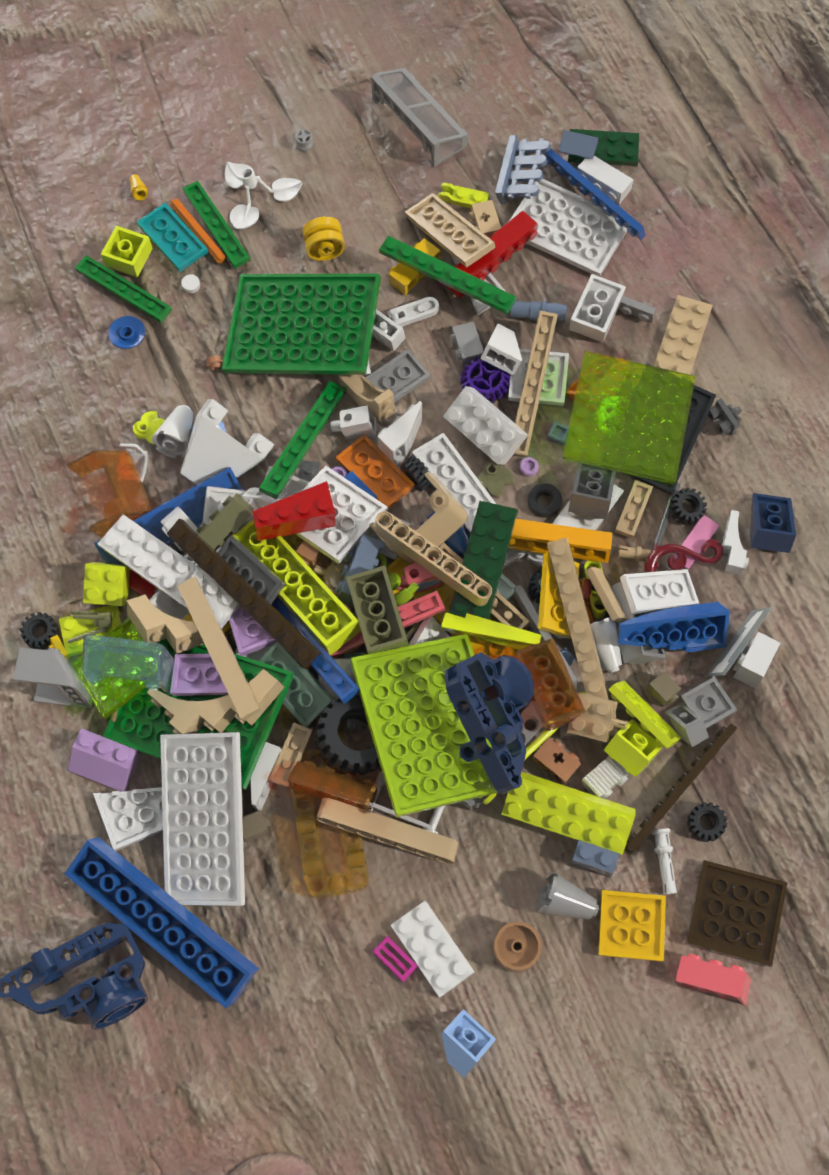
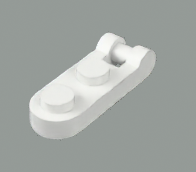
(414, 311)

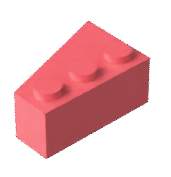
(714, 978)

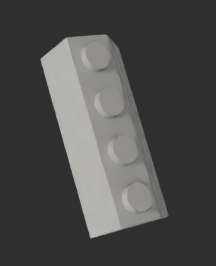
(630, 653)

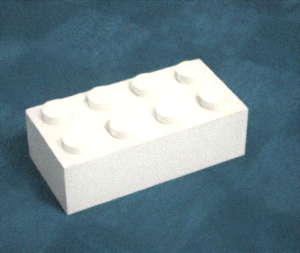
(485, 425)

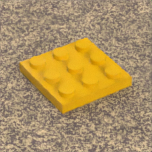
(632, 925)

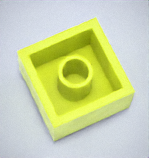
(126, 251)
(106, 584)
(633, 748)

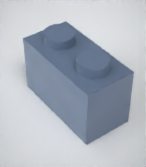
(594, 858)

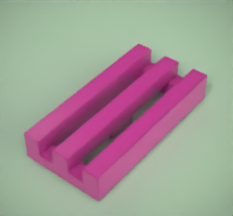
(408, 972)

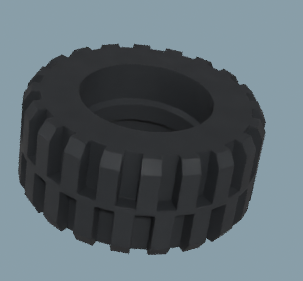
(331, 745)

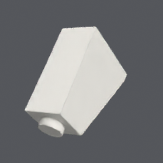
(503, 350)

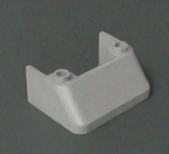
(55, 678)

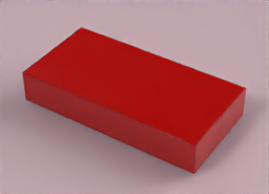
(140, 585)

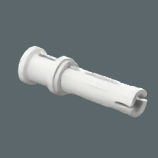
(664, 852)

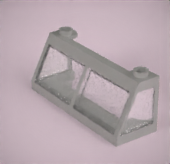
(420, 113)

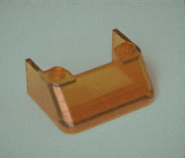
(124, 481)

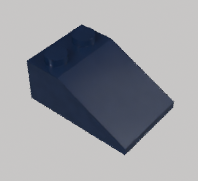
(772, 523)

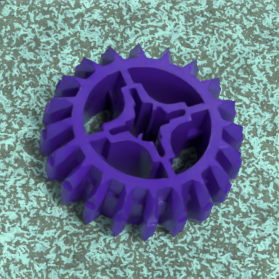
(489, 373)

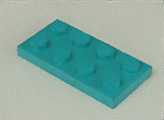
(172, 237)

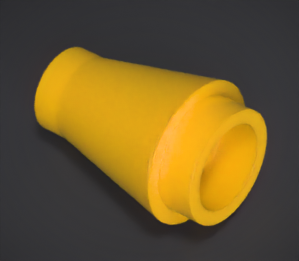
(138, 188)

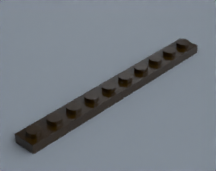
(243, 593)

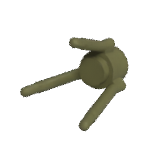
(101, 619)

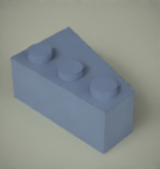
(360, 559)

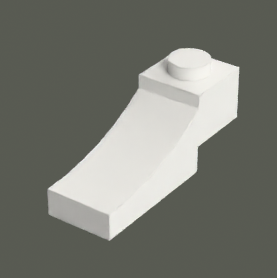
(732, 546)

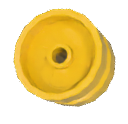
(323, 238)

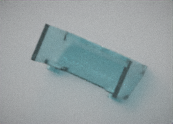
(127, 660)

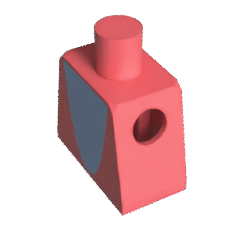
(421, 577)

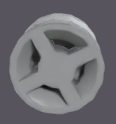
(304, 140)

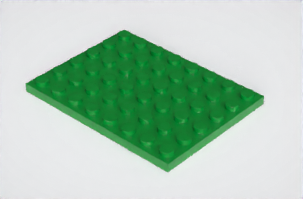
(302, 324)
(142, 722)

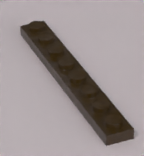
(674, 793)

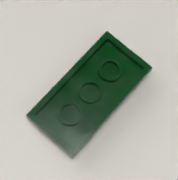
(612, 147)

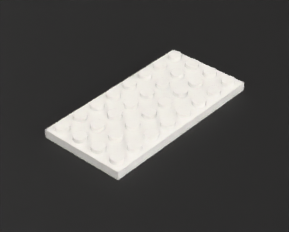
(203, 818)

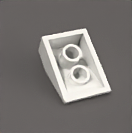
(597, 308)
(260, 778)

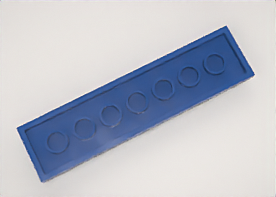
(190, 502)

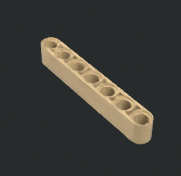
(436, 567)
(387, 830)

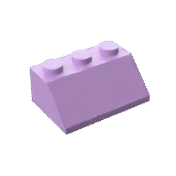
(103, 760)

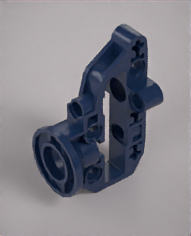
(488, 702)
(112, 995)

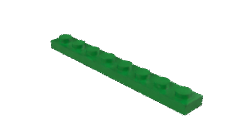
(447, 275)
(302, 440)

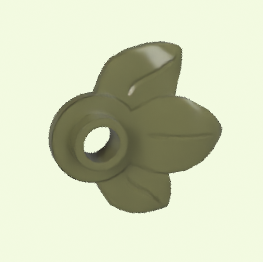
(496, 480)

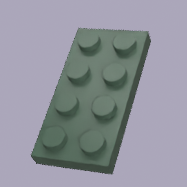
(306, 695)

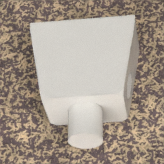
(355, 423)

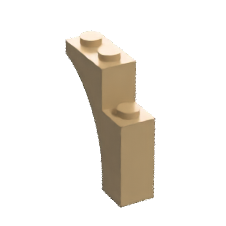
(365, 393)
(157, 626)

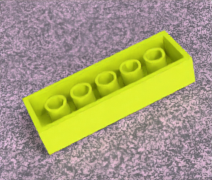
(570, 812)

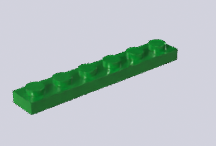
(216, 224)
(123, 289)

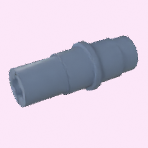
(531, 310)

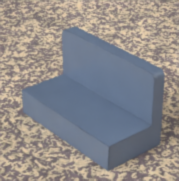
(578, 144)

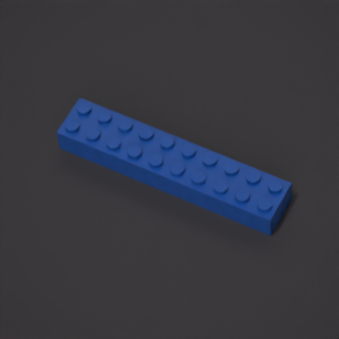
(162, 922)

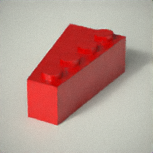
(296, 514)

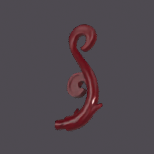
(681, 551)

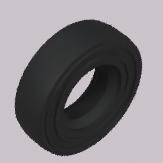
(539, 510)

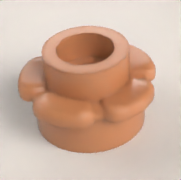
(214, 362)

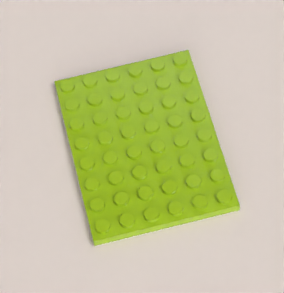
(418, 726)

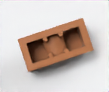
(562, 770)

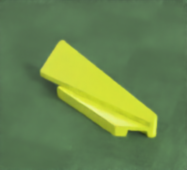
(490, 631)

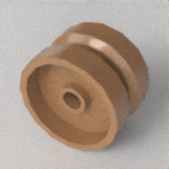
(507, 956)

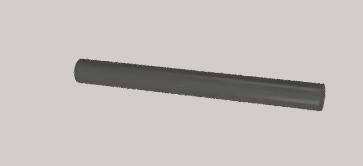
(665, 519)

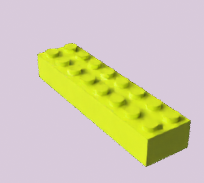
(304, 591)

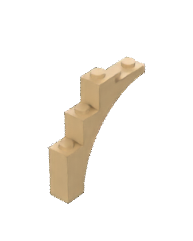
(190, 716)

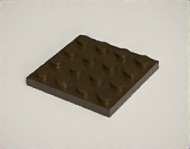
(736, 913)

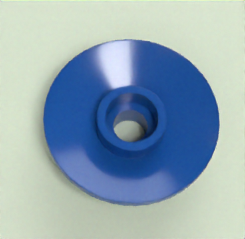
(124, 326)

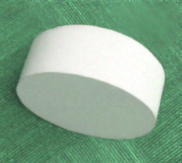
(190, 283)

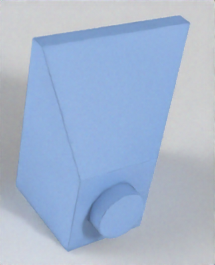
(465, 1042)

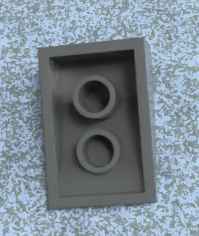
(592, 491)

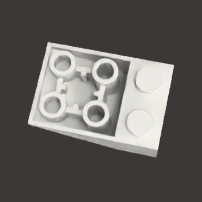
(399, 437)

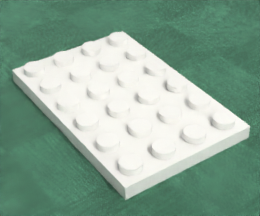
(572, 228)

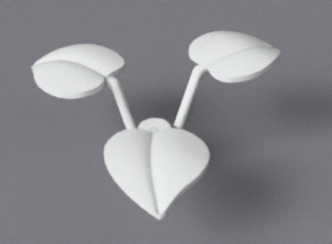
(242, 174)

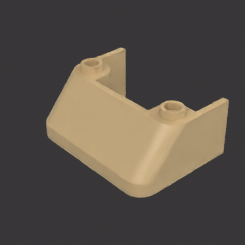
(441, 525)

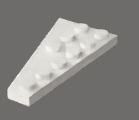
(131, 815)

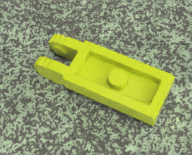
(461, 196)

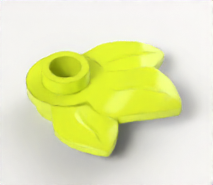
(150, 423)

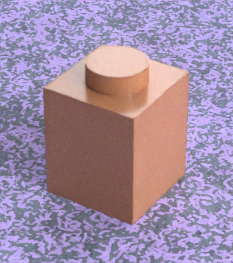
(309, 554)

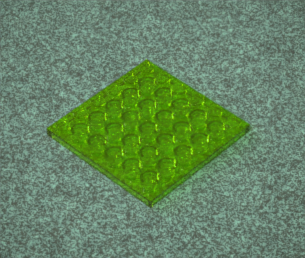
(629, 417)

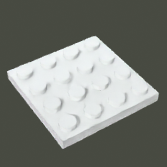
(353, 513)

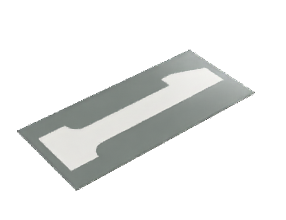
(738, 642)

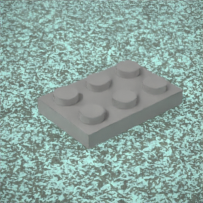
(400, 375)

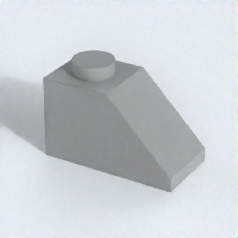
(687, 724)

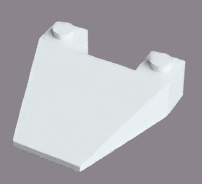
(214, 450)

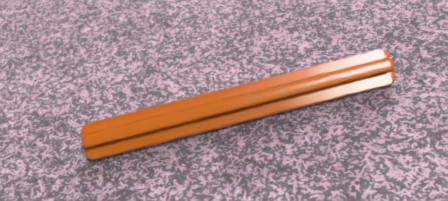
(199, 232)

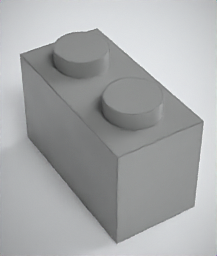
(466, 342)

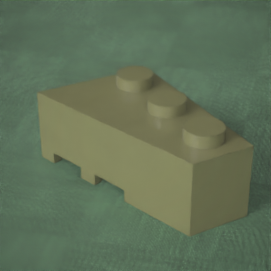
(225, 521)

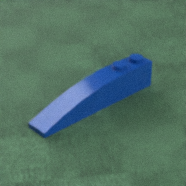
(682, 628)

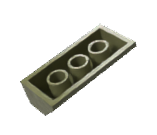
(377, 610)

